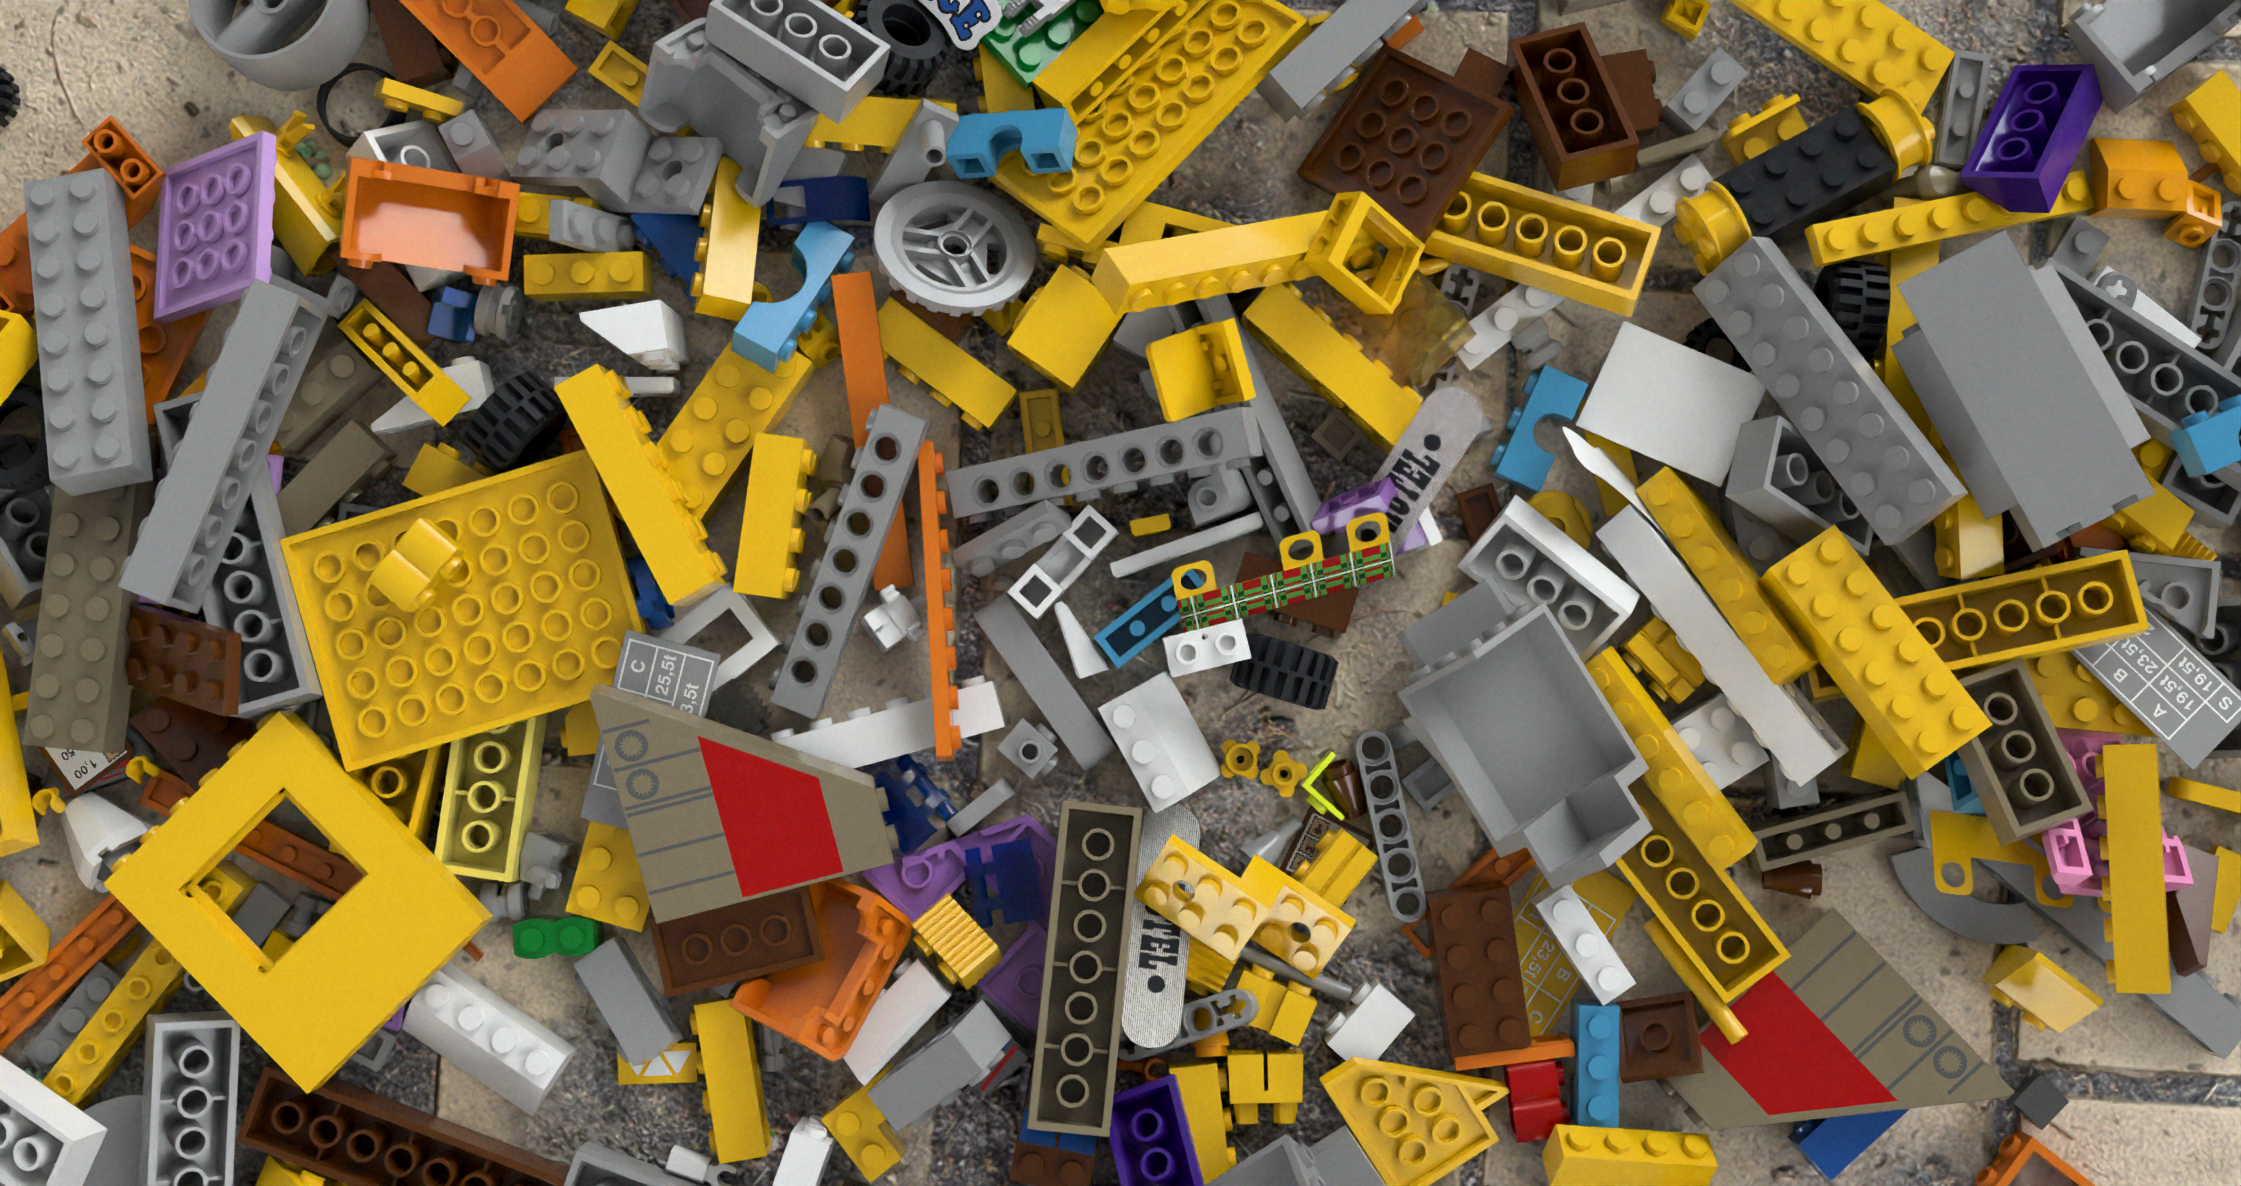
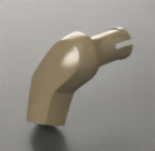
(1927, 184)
(832, 473)

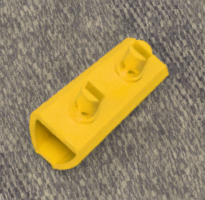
(304, 211)

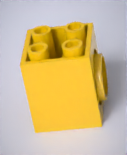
(1065, 329)

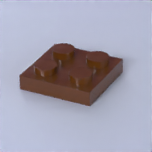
(1659, 1038)

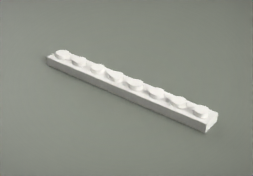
(1527, 304)

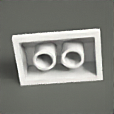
(644, 331)
(1160, 741)
(897, 1016)

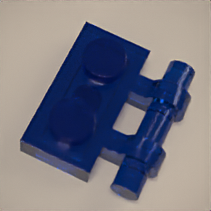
(910, 820)
(1016, 882)

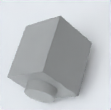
(1031, 748)

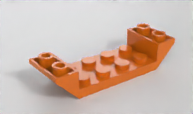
(499, 49)
(126, 162)

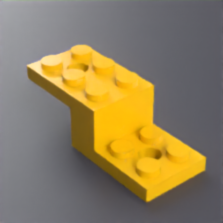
(1144, 224)
(1235, 909)

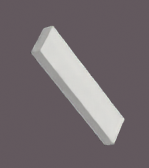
(1186, 545)

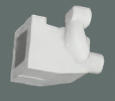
(895, 619)

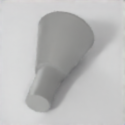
(1271, 844)

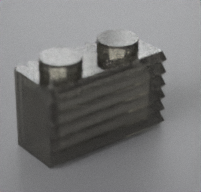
(739, 707)

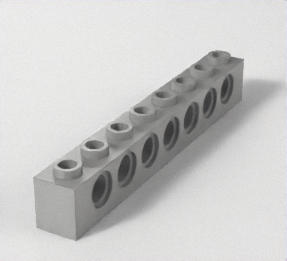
(1235, 427)
(810, 695)

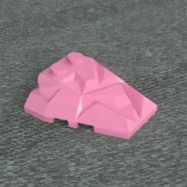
(2075, 846)

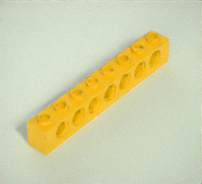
(141, 992)

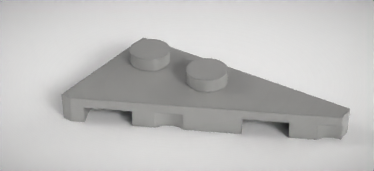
(2175, 587)

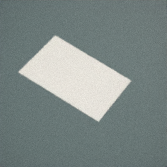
(1671, 403)

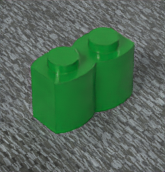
(550, 934)

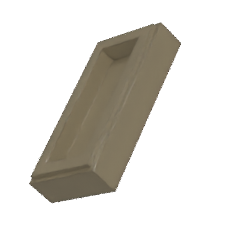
(1673, 150)

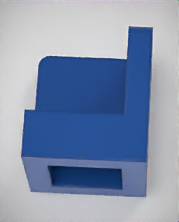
(452, 315)

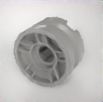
(499, 311)

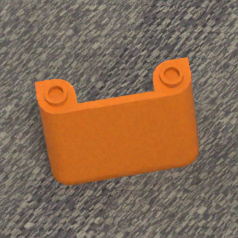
(428, 219)
(830, 999)

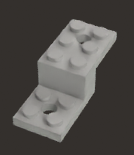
(618, 161)

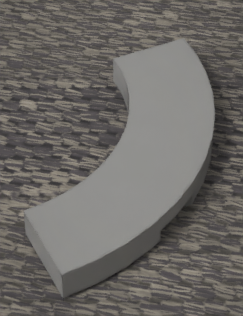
(1959, 913)

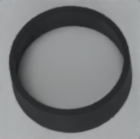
(393, 118)

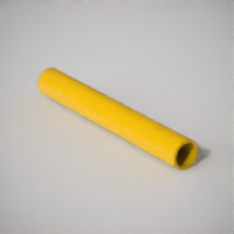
(1695, 981)

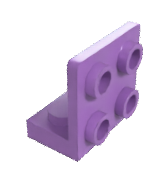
(1359, 502)

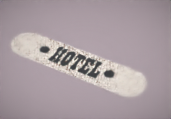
(1420, 465)
(1156, 944)

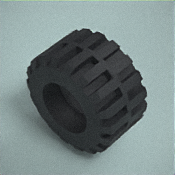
(916, 42)
(1857, 300)
(515, 423)
(1286, 671)

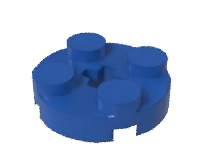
(651, 600)

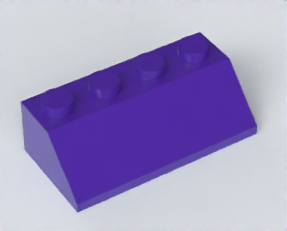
(2034, 136)
(1153, 1136)

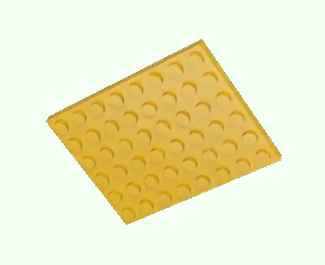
(504, 640)

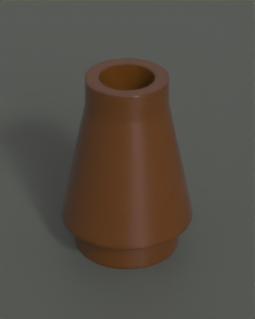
(1345, 787)
(1795, 879)

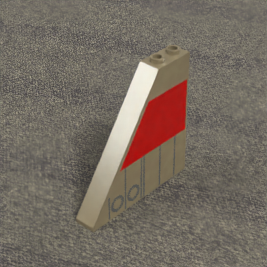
(730, 811)
(1830, 1040)

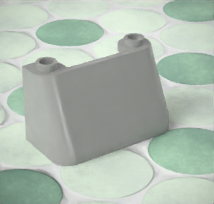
(2146, 41)
(725, 99)
(1216, 495)

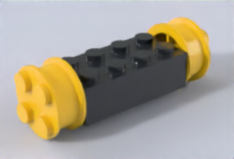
(1806, 178)

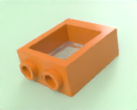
(2028, 1163)

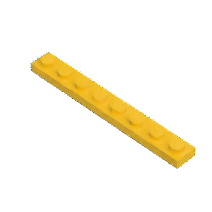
(1932, 223)

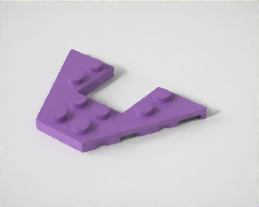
(927, 875)

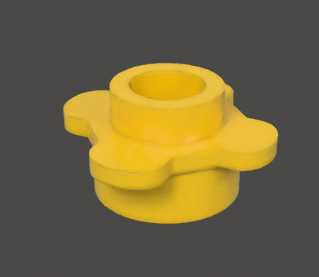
(1247, 767)
(1272, 774)

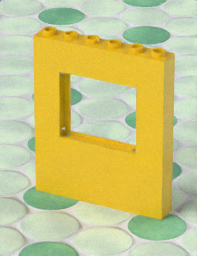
(356, 959)

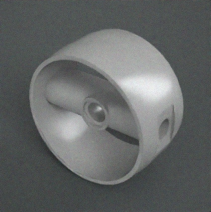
(264, 25)

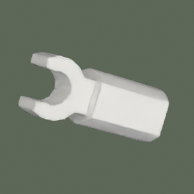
(697, 1166)

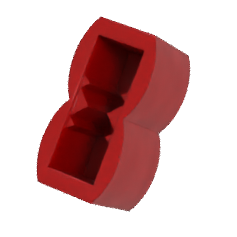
(1535, 1099)

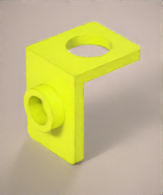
(1316, 799)

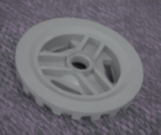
(957, 216)

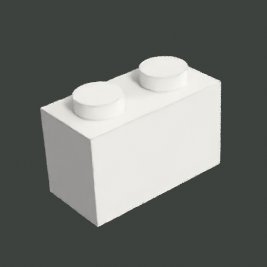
(1368, 1024)

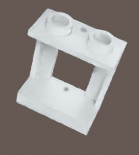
(764, 640)
(1222, 646)

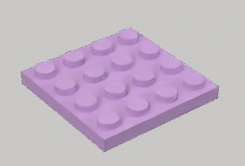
(215, 227)

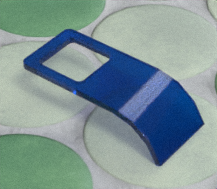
(827, 200)

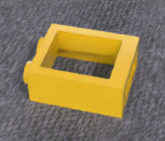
(1335, 237)

